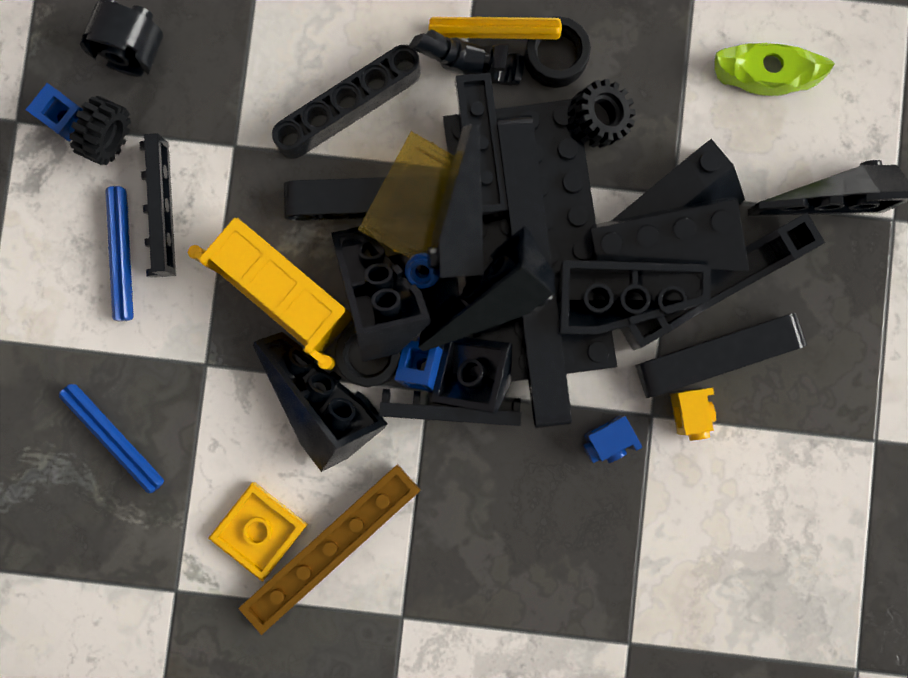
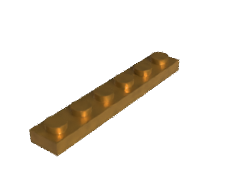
(329, 549)

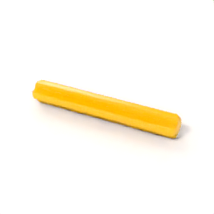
(497, 27)

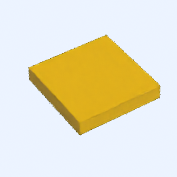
(258, 531)

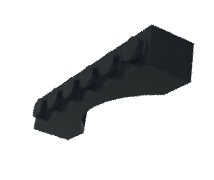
(763, 258)

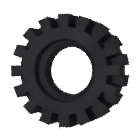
(615, 106)
(100, 130)

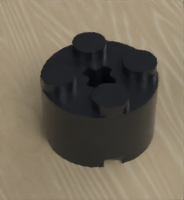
(122, 37)

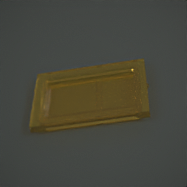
(410, 198)

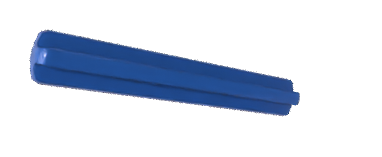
(119, 253)
(111, 438)

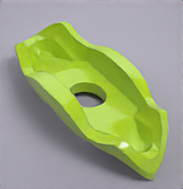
(744, 68)

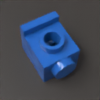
(55, 110)
(409, 367)
(611, 440)

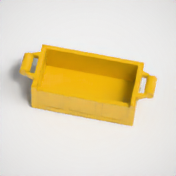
(276, 288)

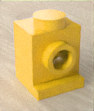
(693, 413)

